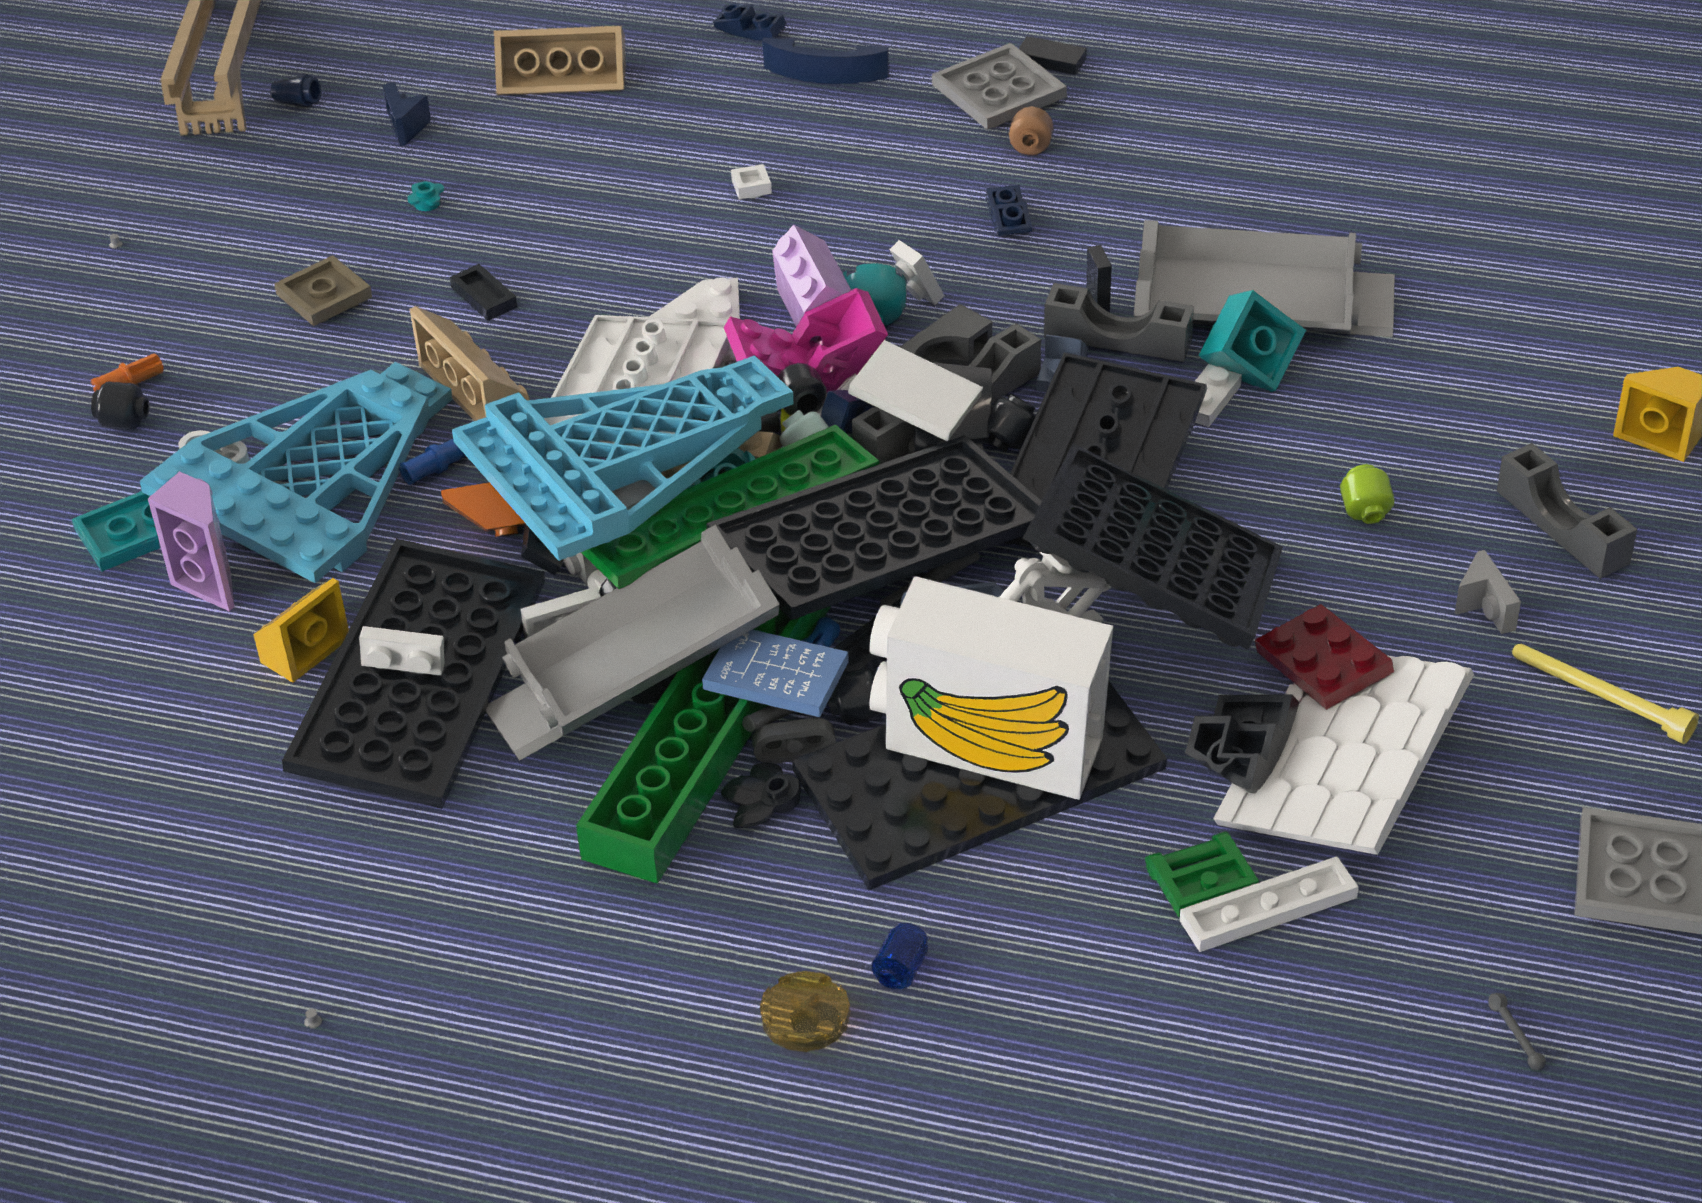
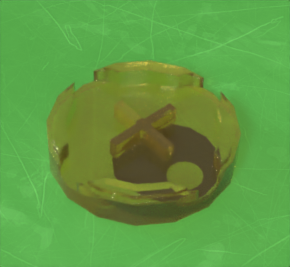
(805, 1011)

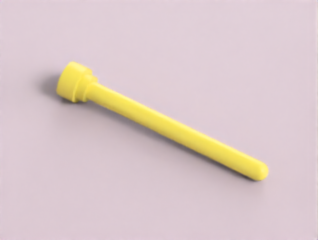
(1676, 722)

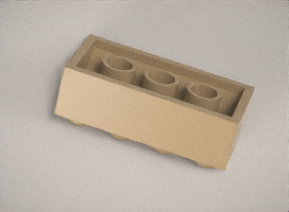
(560, 60)
(460, 364)

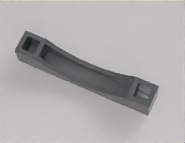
(1013, 359)

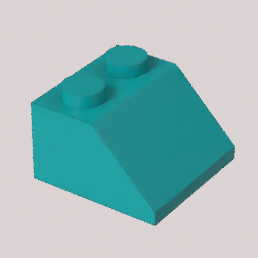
(1253, 340)

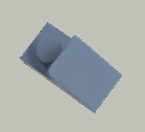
(1054, 350)

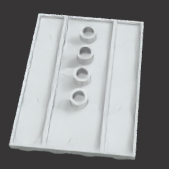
(640, 353)
(1353, 763)

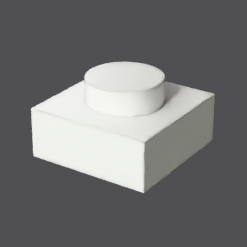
(751, 181)

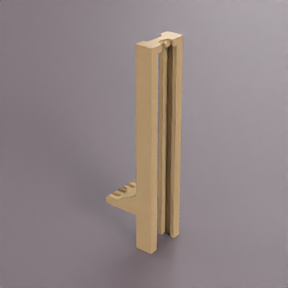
(181, 61)

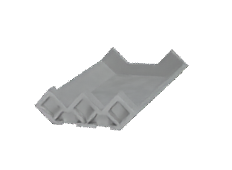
(1297, 273)
(629, 642)

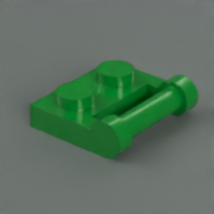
(1204, 879)

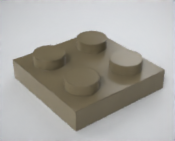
(323, 290)

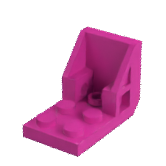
(847, 338)

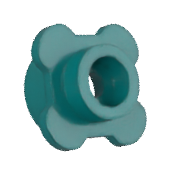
(425, 195)

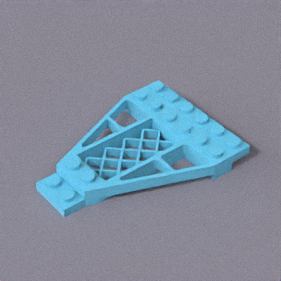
(570, 496)
(275, 516)

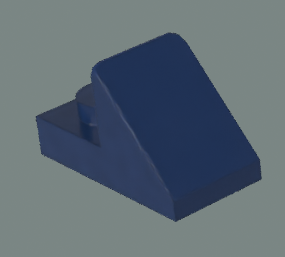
(406, 114)

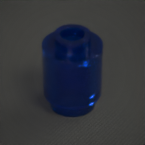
(900, 956)

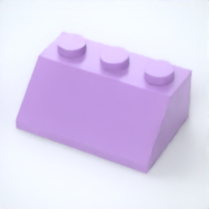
(806, 273)
(192, 539)

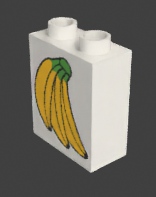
(992, 685)

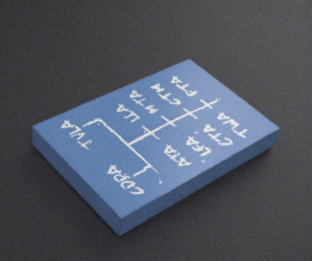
(777, 672)

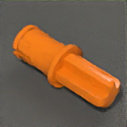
(131, 373)

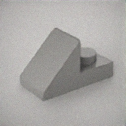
(1488, 589)

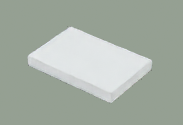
(915, 390)

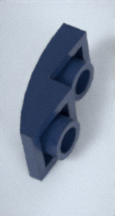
(743, 22)
(1008, 210)

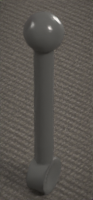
(1499, 1003)

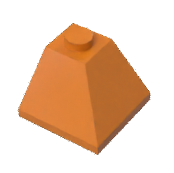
(484, 508)

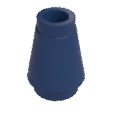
(297, 90)

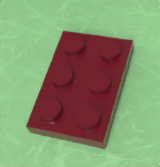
(1324, 656)

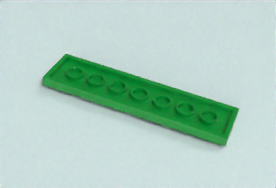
(770, 477)

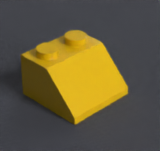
(1661, 411)
(304, 632)

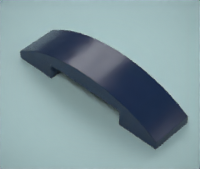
(825, 65)

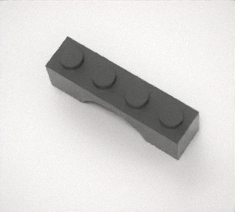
(1159, 333)
(952, 338)
(1534, 487)

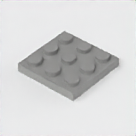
(998, 85)
(1639, 870)

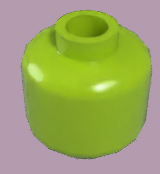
(1367, 493)

